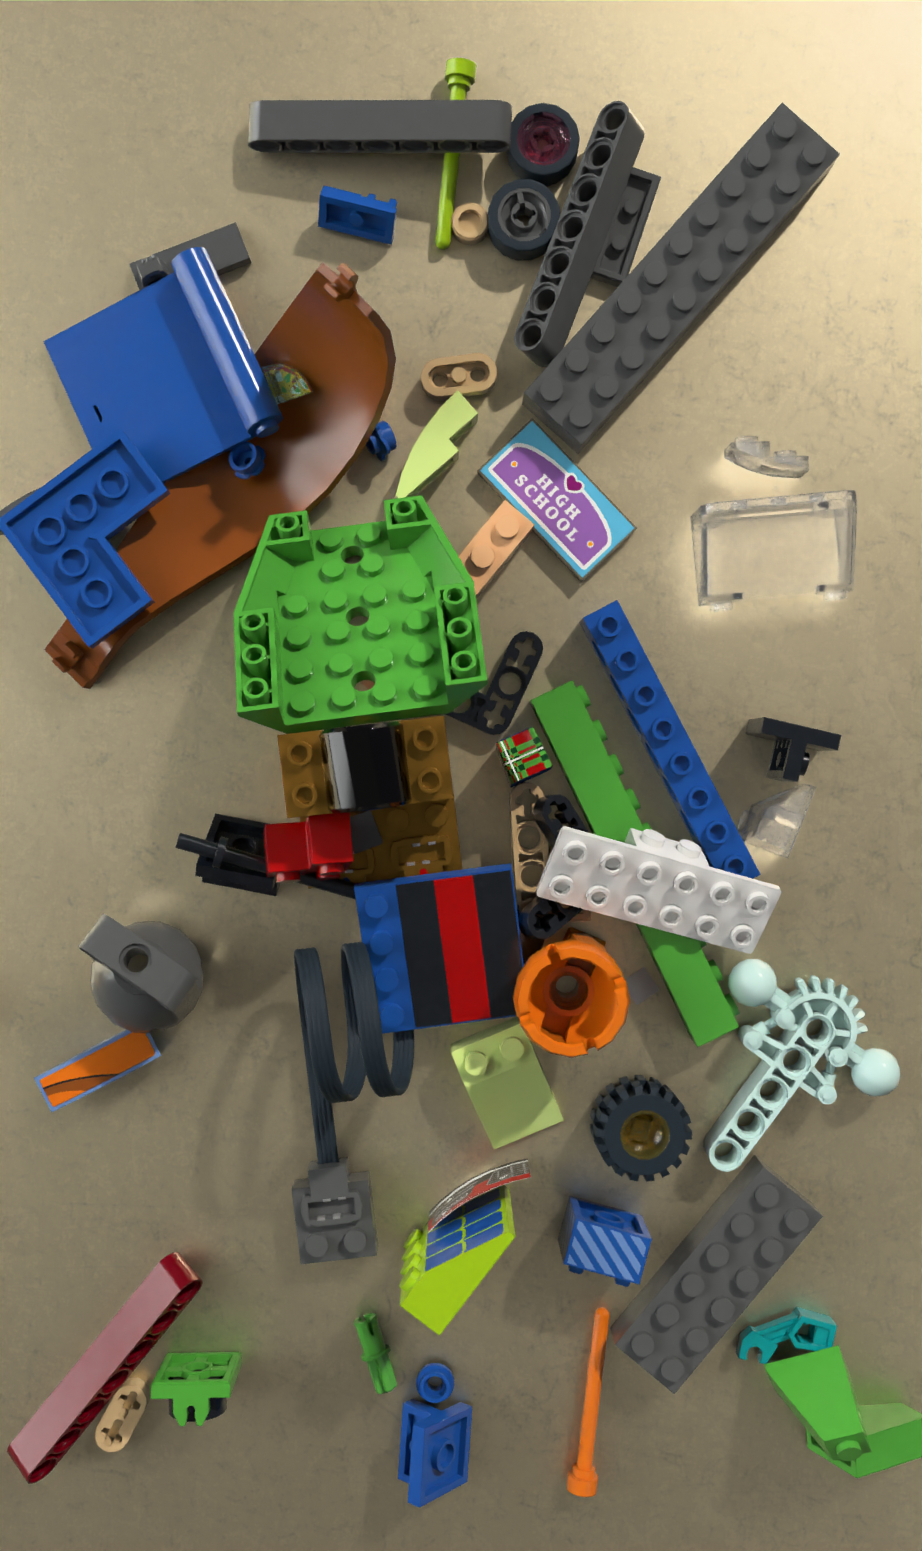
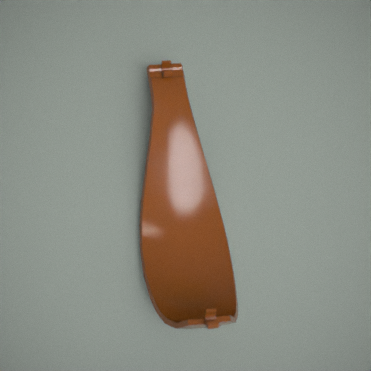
(218, 518)

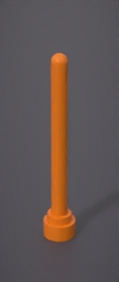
(582, 1477)

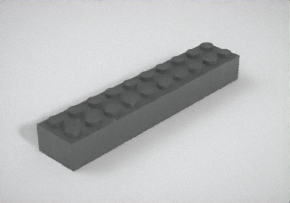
(680, 278)

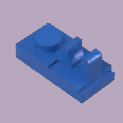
(357, 214)

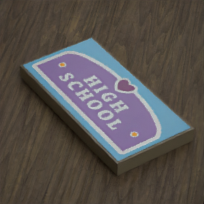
(558, 498)

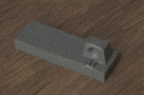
(223, 246)

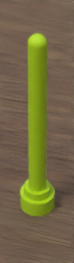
(460, 75)

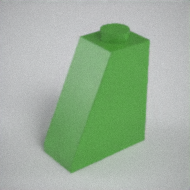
(823, 1400)
(893, 1437)

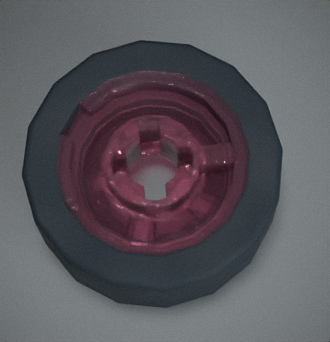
(557, 158)

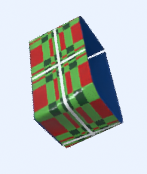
(523, 756)

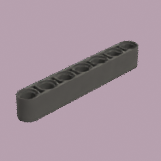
(380, 126)
(579, 234)

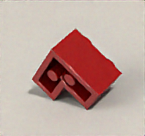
(309, 847)

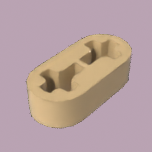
(129, 1417)

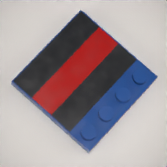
(442, 946)

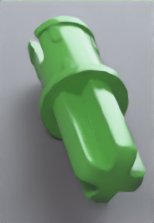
(375, 1353)

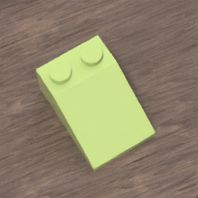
(506, 1082)

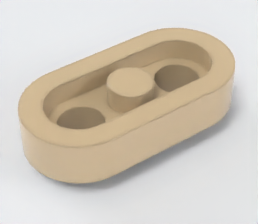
(457, 372)

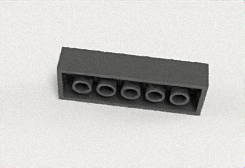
(714, 1274)

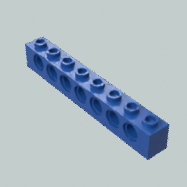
(666, 740)

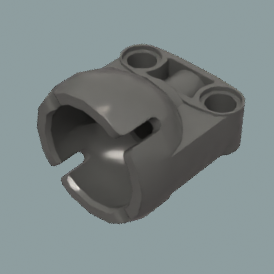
(156, 995)

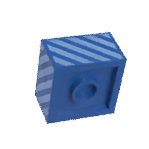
(604, 1241)

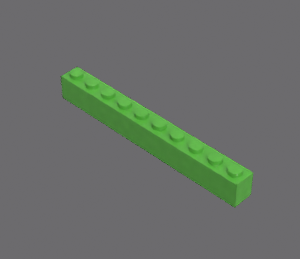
(611, 814)

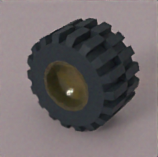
(640, 1128)

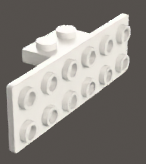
(658, 886)

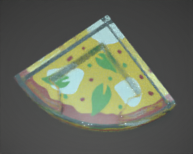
(286, 382)

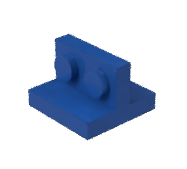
(433, 1449)

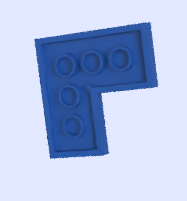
(67, 532)

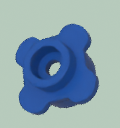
(381, 441)

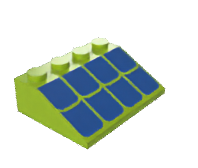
(454, 1257)

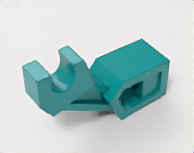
(766, 1336)

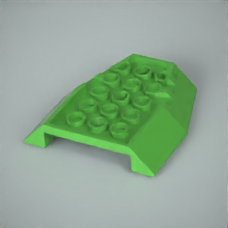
(295, 635)

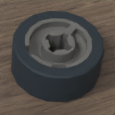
(508, 233)

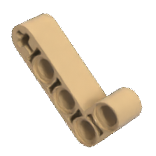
(522, 855)

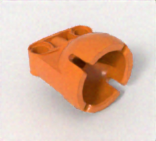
(580, 1018)

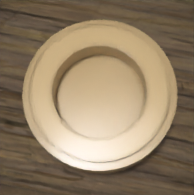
(469, 223)

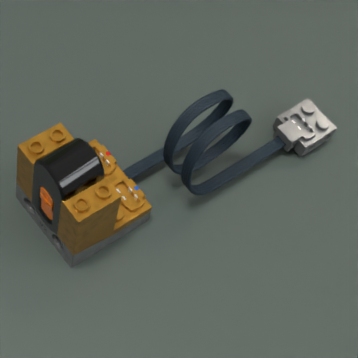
(407, 784)

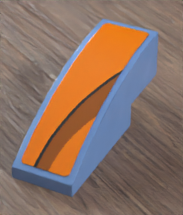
(96, 1068)

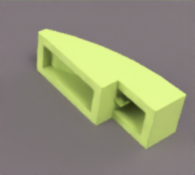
(435, 447)

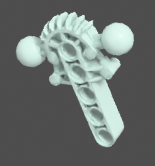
(872, 1070)

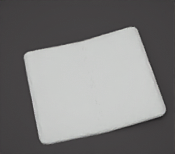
(641, 985)

